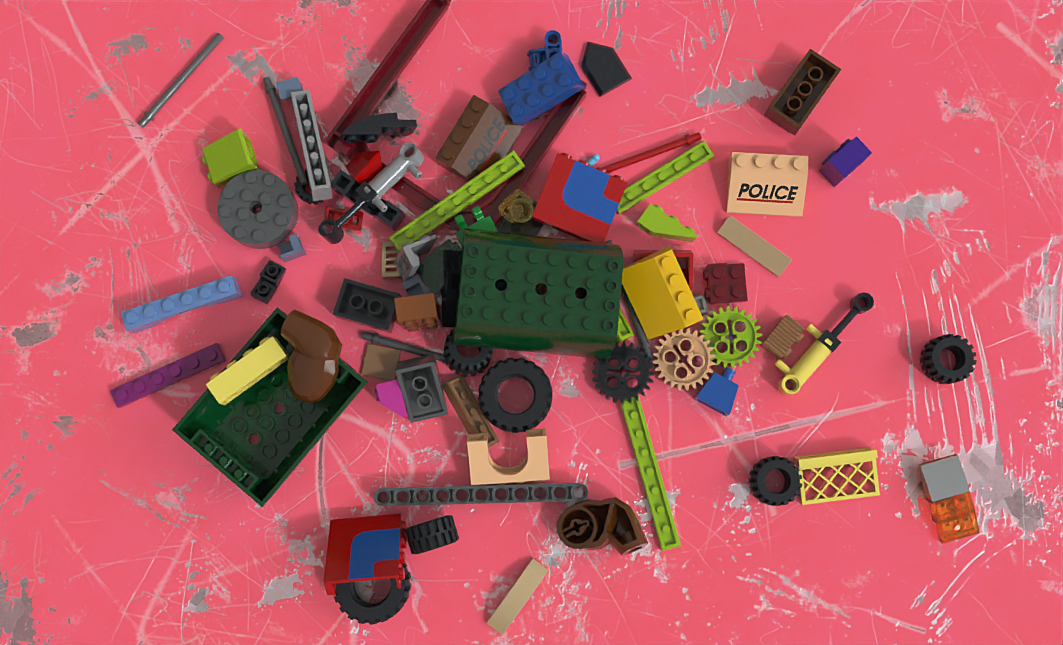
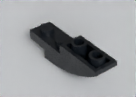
(373, 126)
(451, 267)

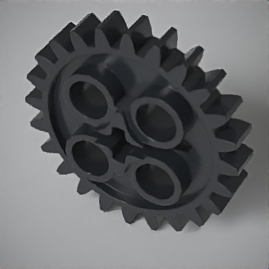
(622, 390)

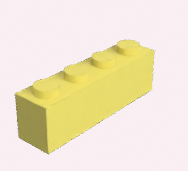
(248, 370)

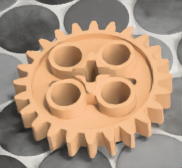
(698, 348)

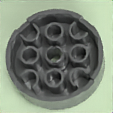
(243, 197)

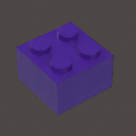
(844, 160)

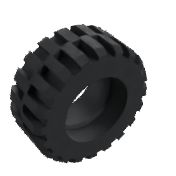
(496, 376)
(373, 612)

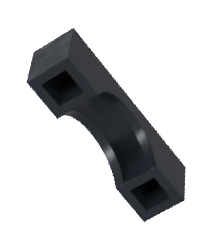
(346, 187)

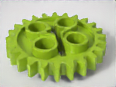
(748, 336)

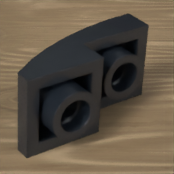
(268, 282)

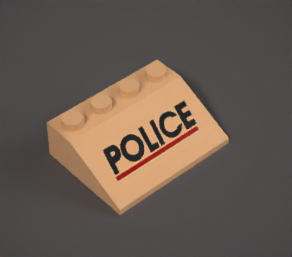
(766, 184)

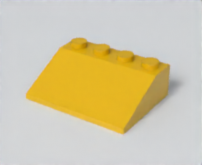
(660, 294)

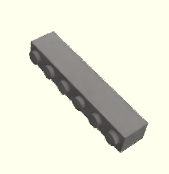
(311, 145)

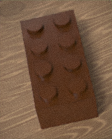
(802, 92)

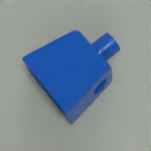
(719, 392)

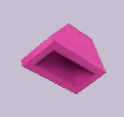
(391, 396)

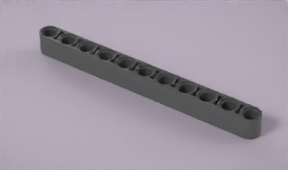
(451, 491)

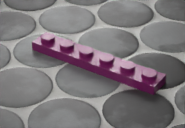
(167, 375)

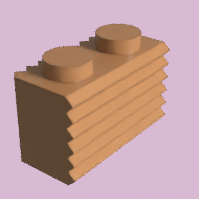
(783, 337)

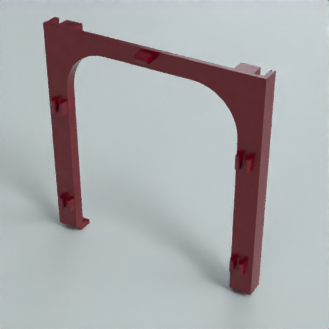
(386, 76)

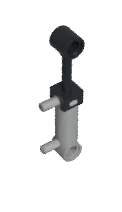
(375, 189)

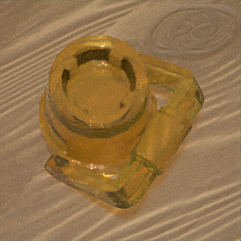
(519, 209)

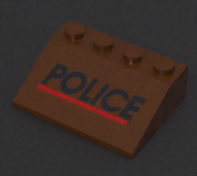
(477, 140)

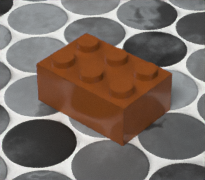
(418, 312)

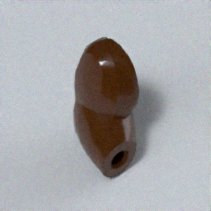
(314, 358)
(601, 523)

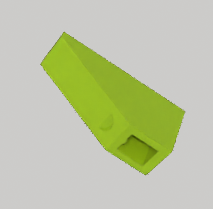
(660, 225)

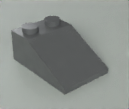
(421, 388)

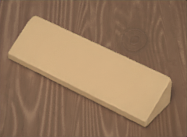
(754, 246)

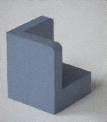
(287, 86)
(291, 249)
(415, 286)

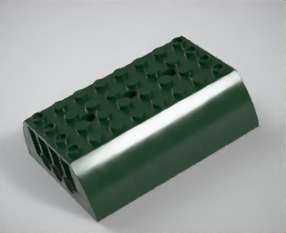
(535, 322)
(285, 439)

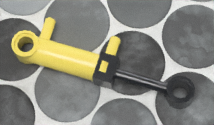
(821, 348)

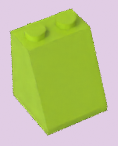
(229, 157)

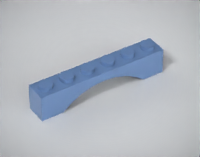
(205, 295)

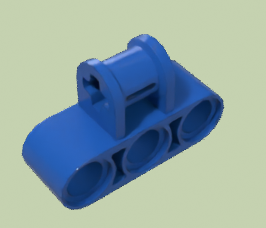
(545, 53)

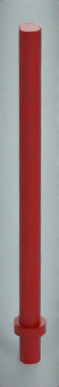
(688, 139)

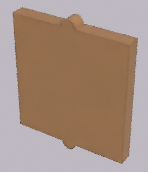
(380, 362)

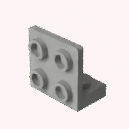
(407, 259)

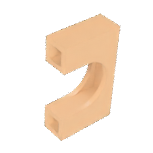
(486, 471)

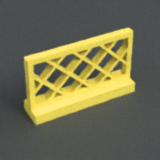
(833, 459)

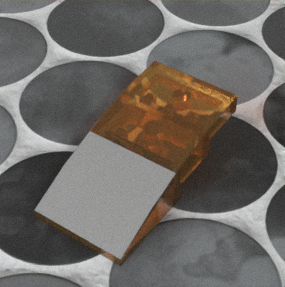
(949, 498)

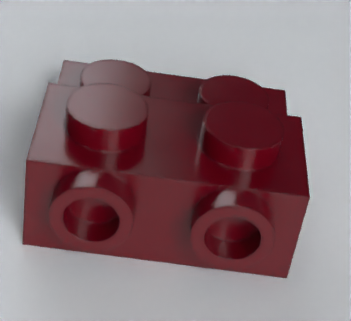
(725, 283)

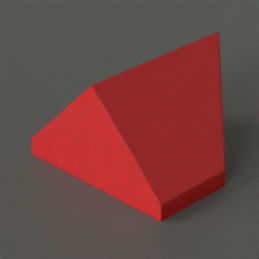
(365, 166)

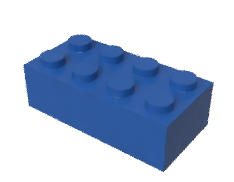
(541, 88)

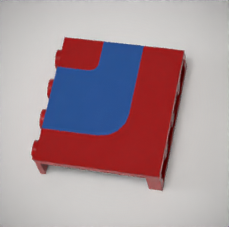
(579, 199)
(365, 550)

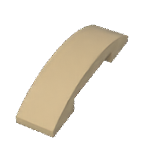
(517, 596)

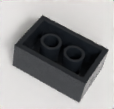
(366, 305)

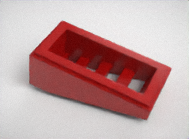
(338, 211)

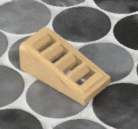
(389, 274)

